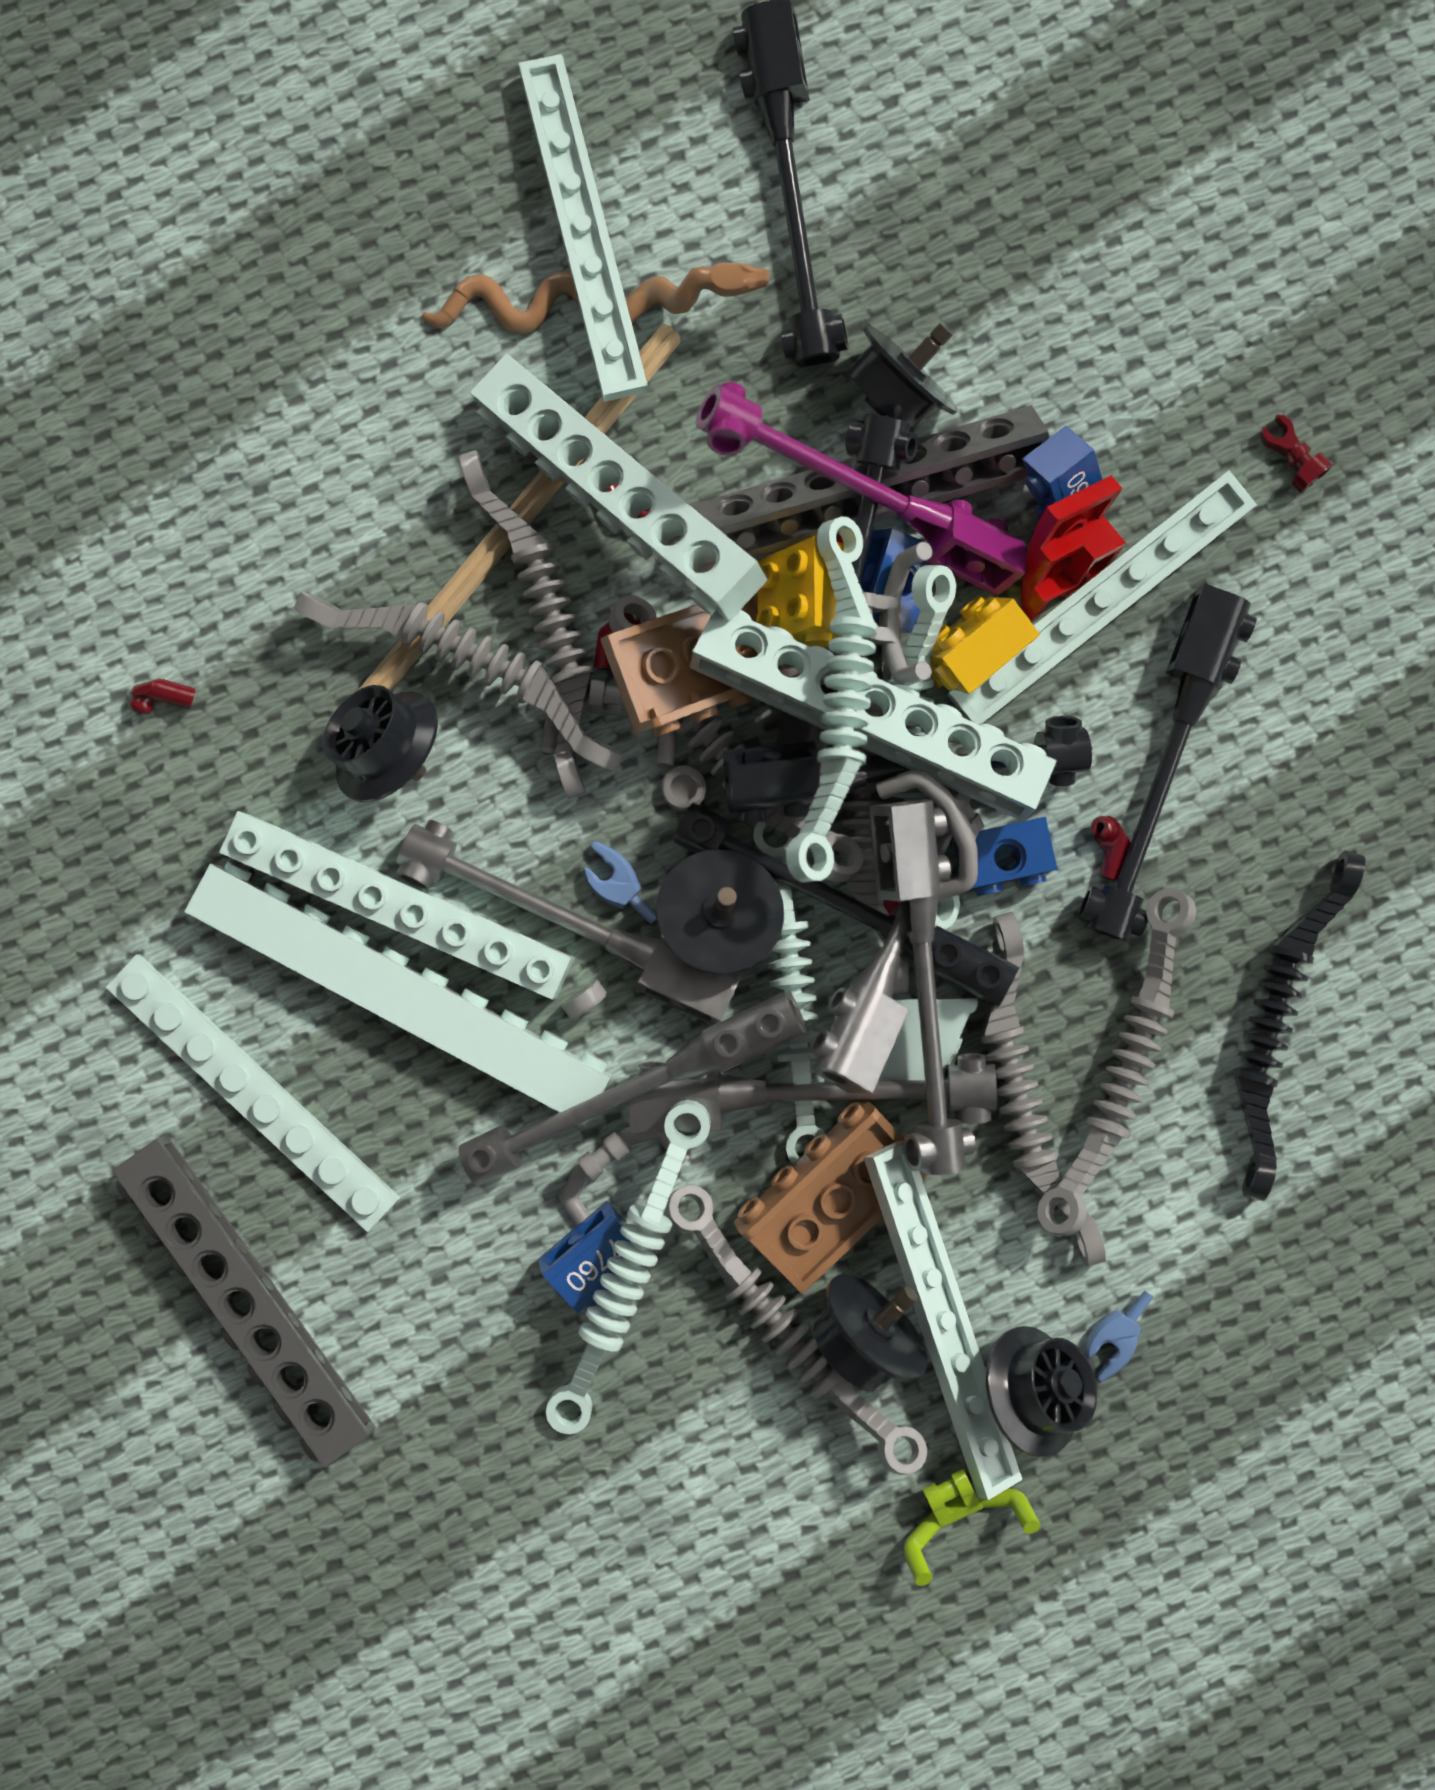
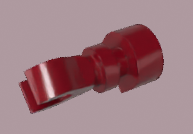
(1297, 454)

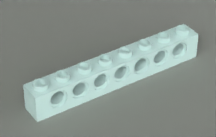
(513, 388)
(886, 735)
(397, 905)

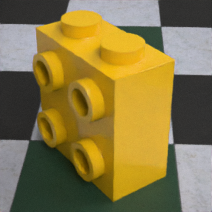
(798, 594)
(979, 643)

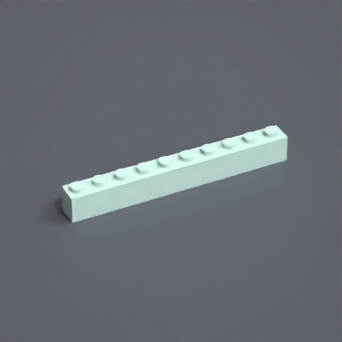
(396, 991)

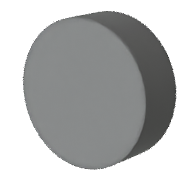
(683, 787)
(584, 1000)

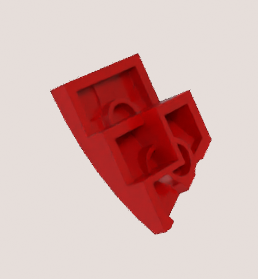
(1070, 546)

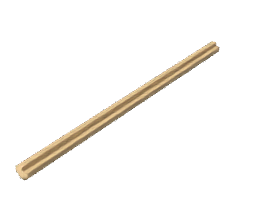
(527, 507)

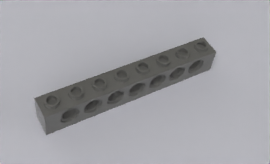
(268, 1307)

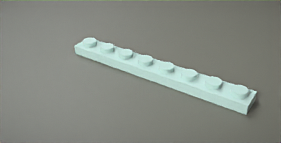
(583, 228)
(1111, 594)
(253, 1092)
(942, 1319)

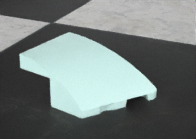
(906, 1056)

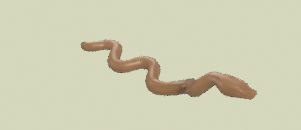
(721, 278)

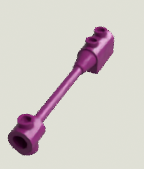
(964, 543)

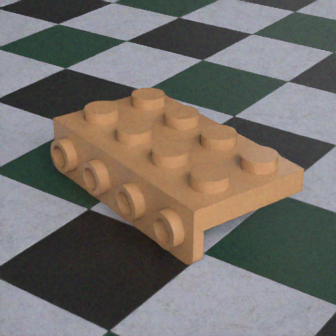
(655, 674)
(822, 1200)

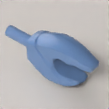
(621, 887)
(1122, 1332)

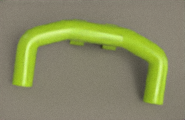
(952, 1502)

